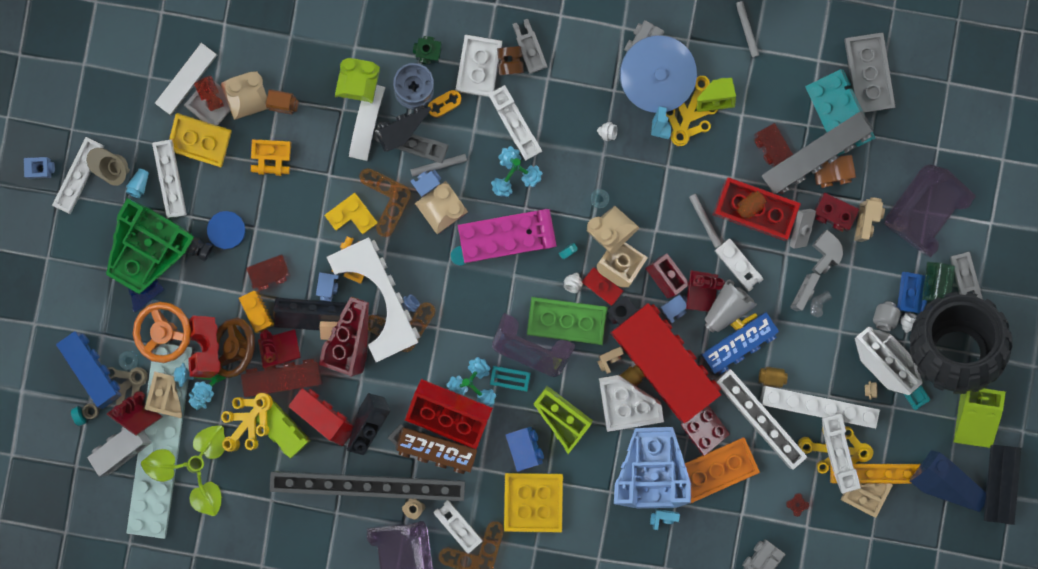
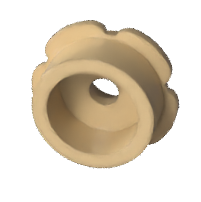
(871, 390)

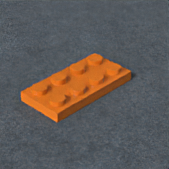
(720, 469)

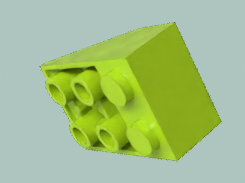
(979, 417)

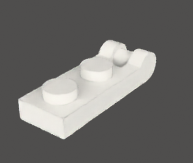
(738, 264)
(458, 527)

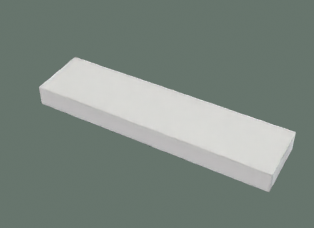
(185, 79)
(76, 178)
(169, 178)

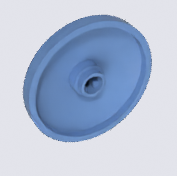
(658, 73)

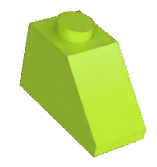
(717, 95)

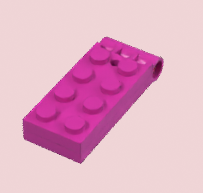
(506, 236)

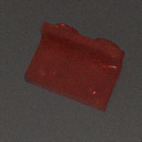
(773, 145)
(268, 272)

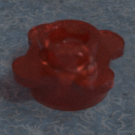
(792, 504)

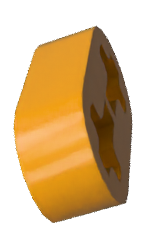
(447, 107)

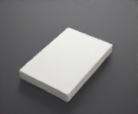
(478, 66)

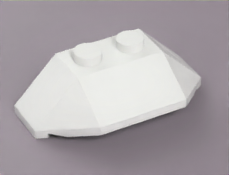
(888, 361)

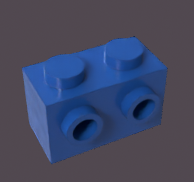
(525, 448)

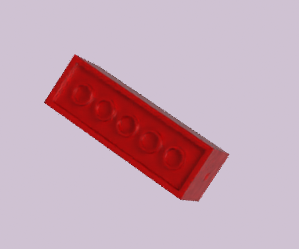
(666, 362)

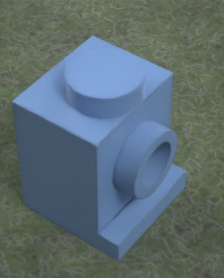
(32, 165)
(426, 182)
(326, 286)
(674, 307)

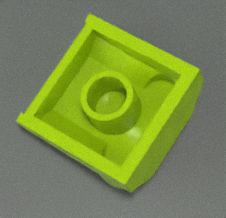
(357, 80)

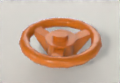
(162, 332)

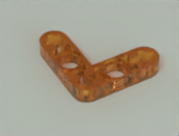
(392, 194)
(419, 312)
(476, 560)

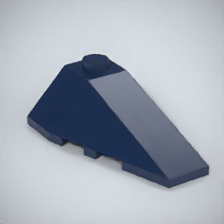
(946, 481)

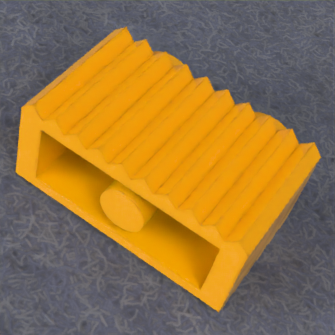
(256, 311)

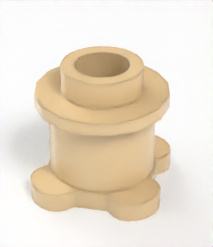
(413, 502)

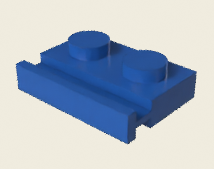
(911, 293)

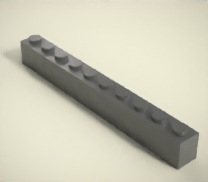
(367, 485)

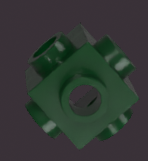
(432, 55)

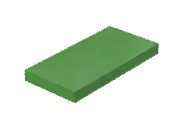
(567, 321)

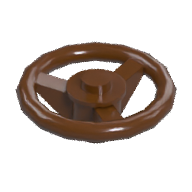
(235, 346)

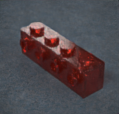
(281, 379)

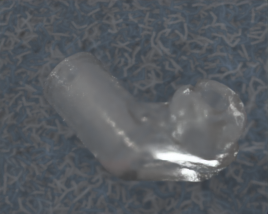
(817, 303)

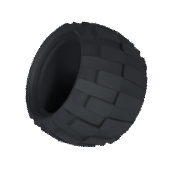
(966, 315)

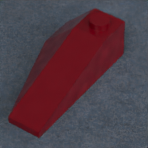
(348, 342)

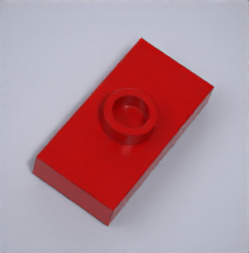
(602, 286)

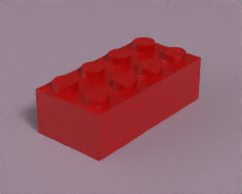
(773, 220)
(448, 414)

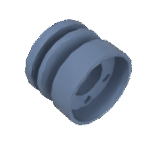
(415, 75)

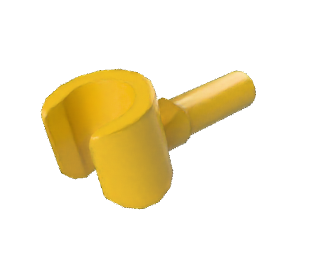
(738, 324)

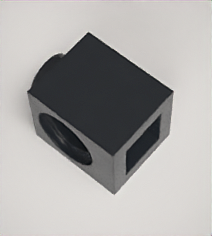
(627, 304)

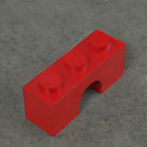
(204, 363)

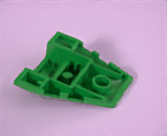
(144, 246)

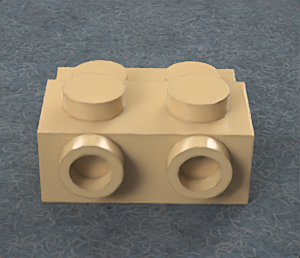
(869, 213)

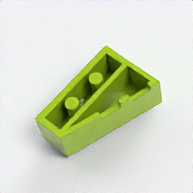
(562, 417)
(285, 431)

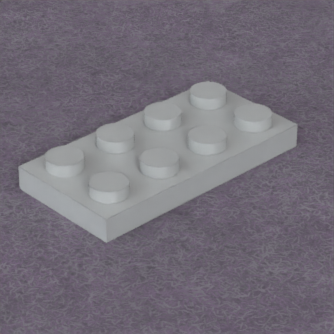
(870, 72)

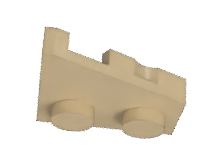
(163, 395)
(868, 497)

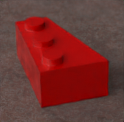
(322, 416)

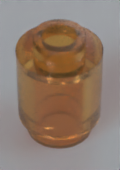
(751, 204)

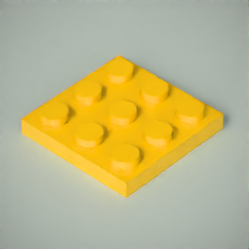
(533, 502)

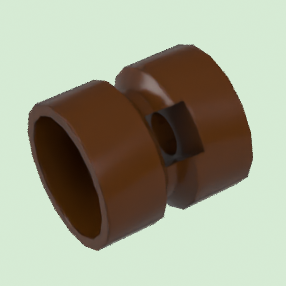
(512, 67)

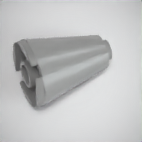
(728, 307)

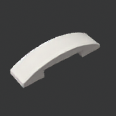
(514, 123)
(365, 126)
(839, 454)

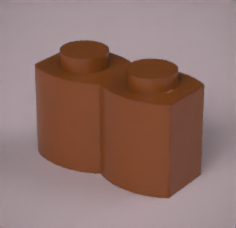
(281, 102)
(839, 170)

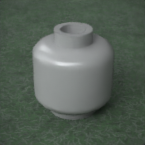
(886, 316)

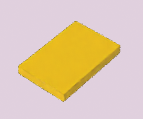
(199, 140)

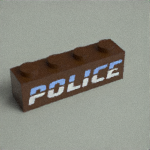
(435, 449)

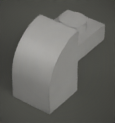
(831, 250)

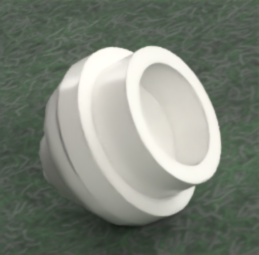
(608, 131)
(573, 283)
(907, 321)

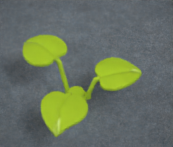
(161, 467)

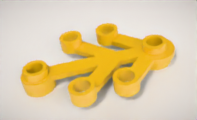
(689, 115)
(249, 421)
(854, 451)

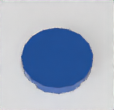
(226, 230)

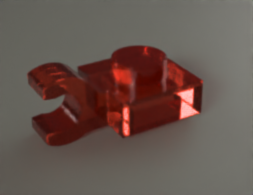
(207, 91)

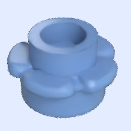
(410, 303)

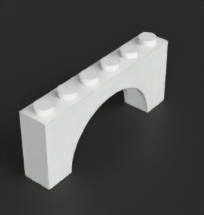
(364, 260)

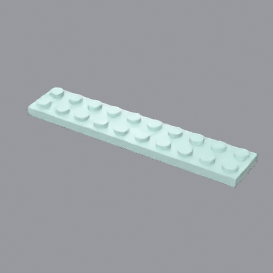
(150, 497)

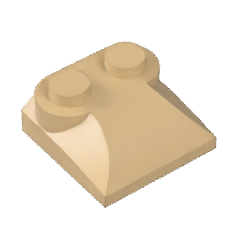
(245, 94)
(441, 207)
(611, 229)
(622, 265)

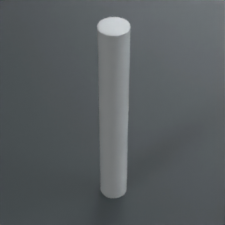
(747, 29)
(435, 166)
(705, 220)

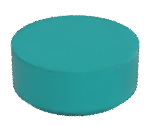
(567, 251)
(457, 256)
(77, 416)

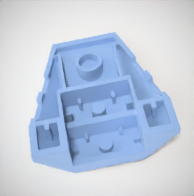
(653, 471)

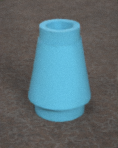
(137, 184)

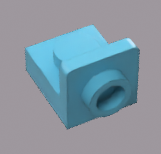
(660, 124)
(667, 516)

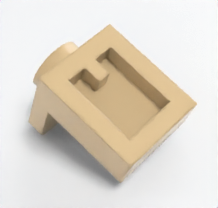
(612, 356)

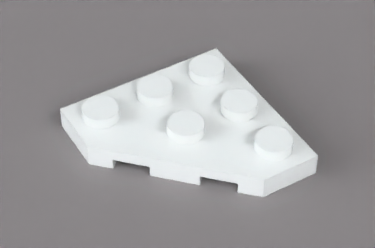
(627, 405)

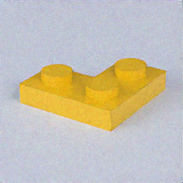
(354, 210)

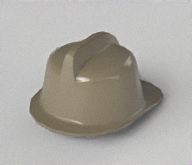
(107, 165)

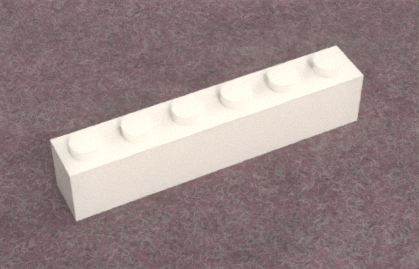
(819, 406)
(760, 419)

